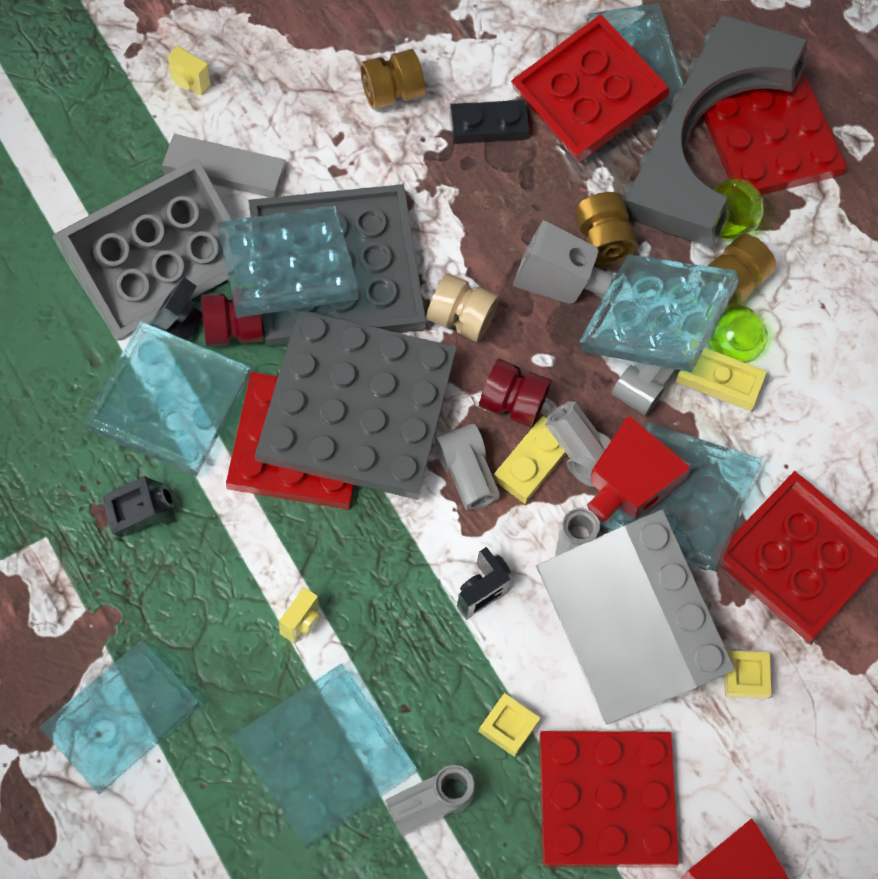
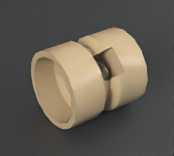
(462, 307)

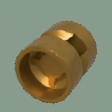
(392, 79)
(606, 225)
(750, 260)

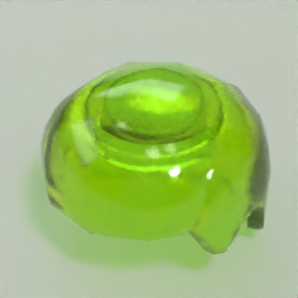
(744, 206)
(739, 334)

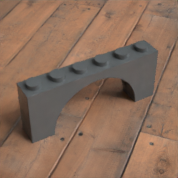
(733, 60)

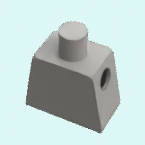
(560, 266)

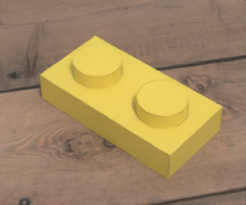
(724, 379)
(530, 462)

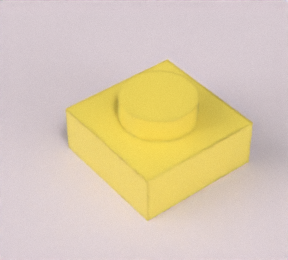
(188, 71)
(300, 616)
(750, 675)
(509, 724)

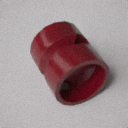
(222, 325)
(515, 393)

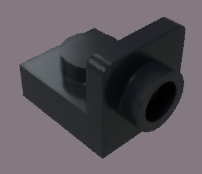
(178, 312)
(138, 506)
(482, 591)

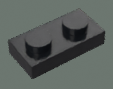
(489, 121)

